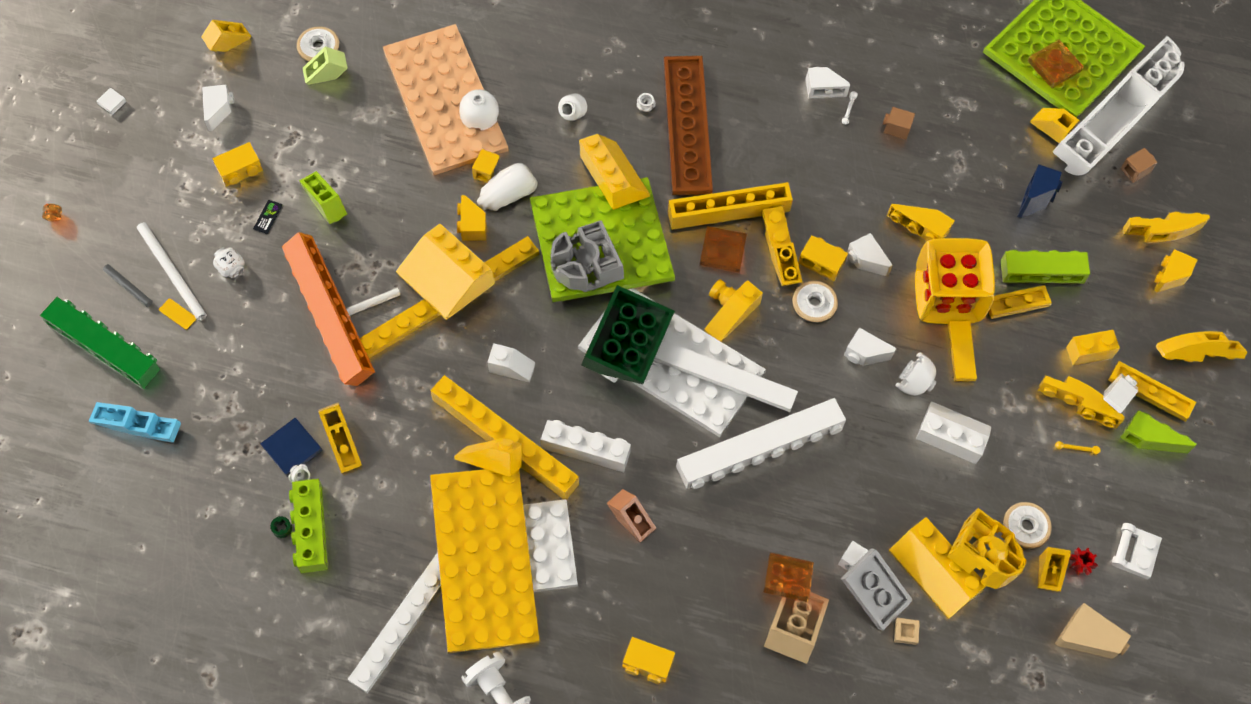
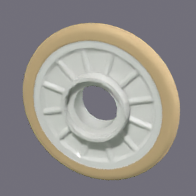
(316, 34)
(818, 290)
(1037, 516)

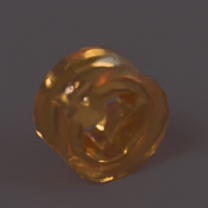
(52, 212)

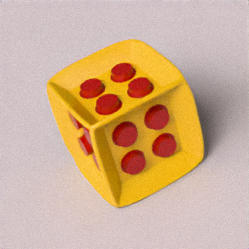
(954, 280)

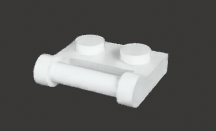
(1143, 553)

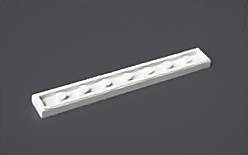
(726, 375)

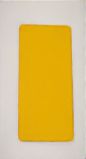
(177, 313)

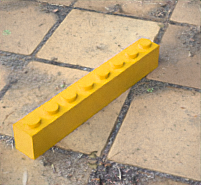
(492, 427)

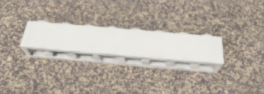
(760, 443)

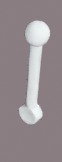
(853, 95)

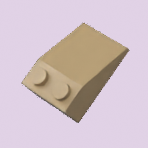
(796, 626)

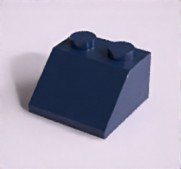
(1040, 190)

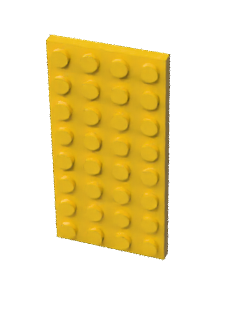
(483, 560)

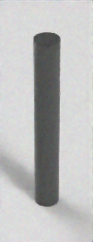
(127, 285)

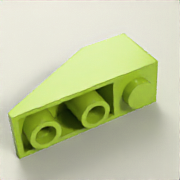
(1152, 435)

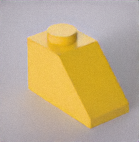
(224, 35)

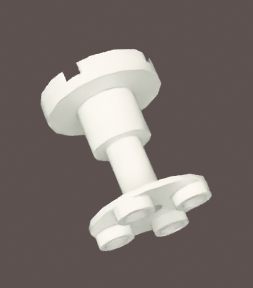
(490, 680)

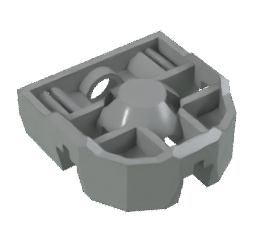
(575, 273)

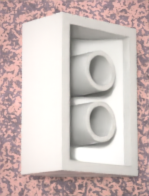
(954, 433)

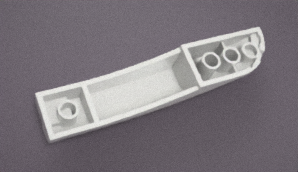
(1121, 108)

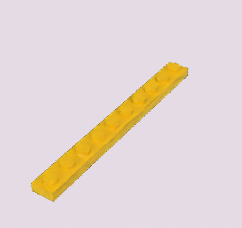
(423, 313)

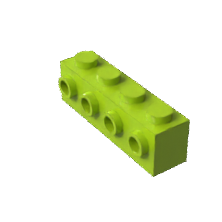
(1045, 267)
(309, 526)

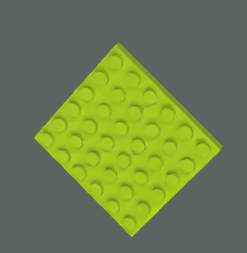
(1087, 34)
(632, 229)

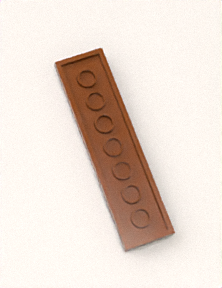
(687, 125)

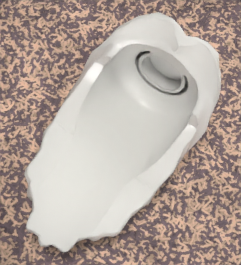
(507, 187)

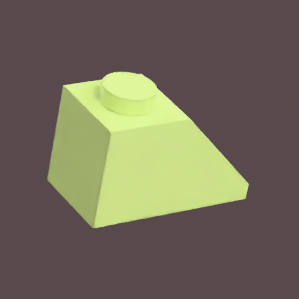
(325, 66)

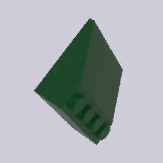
(628, 336)

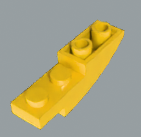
(1173, 227)
(780, 246)
(1196, 345)
(1089, 401)

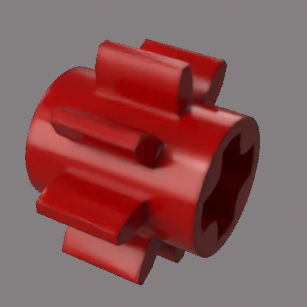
(1083, 565)

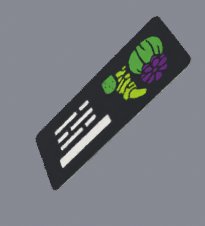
(267, 216)

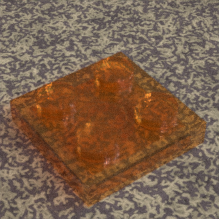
(1055, 63)
(723, 249)
(788, 577)

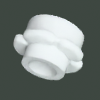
(645, 98)
(302, 469)

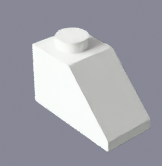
(825, 83)
(216, 105)
(869, 256)
(868, 349)
(510, 363)
(1121, 392)

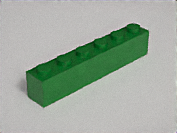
(100, 342)

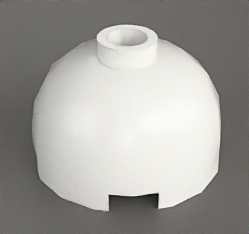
(479, 109)
(918, 376)

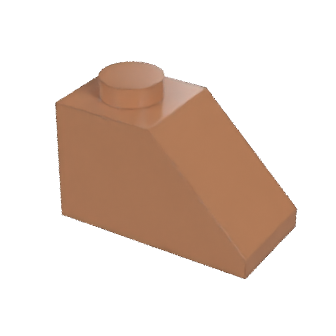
(631, 514)

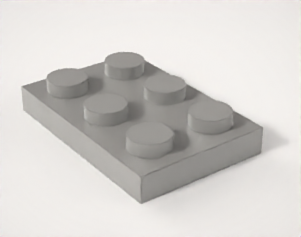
(877, 589)

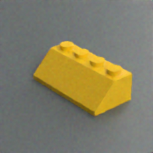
(612, 171)
(924, 556)

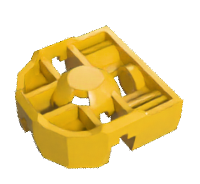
(1005, 555)

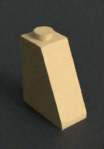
(1093, 634)

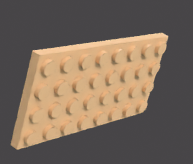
(432, 79)

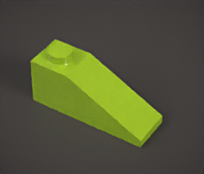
(323, 197)

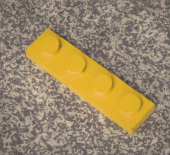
(1156, 392)

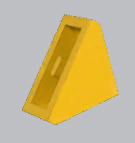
(1052, 568)

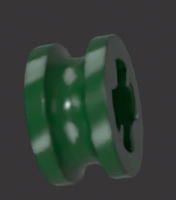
(279, 521)

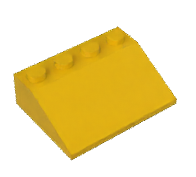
(445, 272)

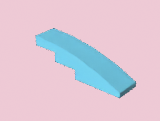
(134, 422)

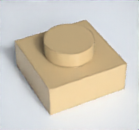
(906, 631)

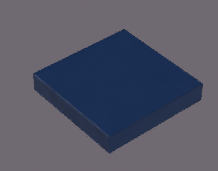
(291, 446)

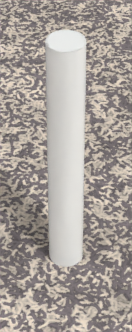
(373, 301)

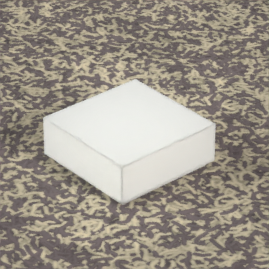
(111, 101)

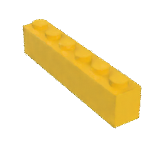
(728, 205)

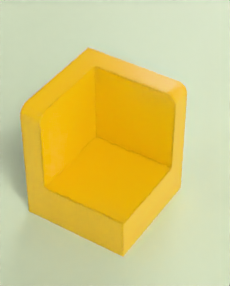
(484, 166)

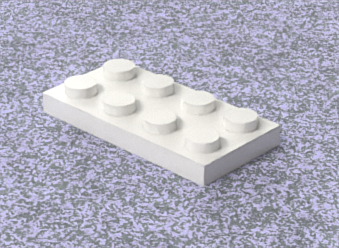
(550, 545)

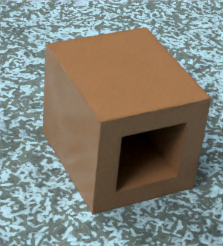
(898, 122)
(1138, 165)

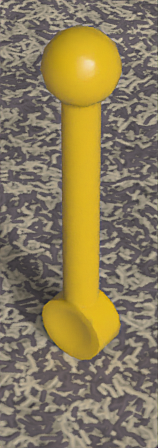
(1094, 450)

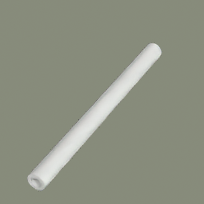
(171, 271)

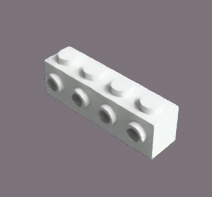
(585, 446)

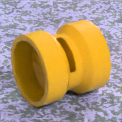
(721, 291)

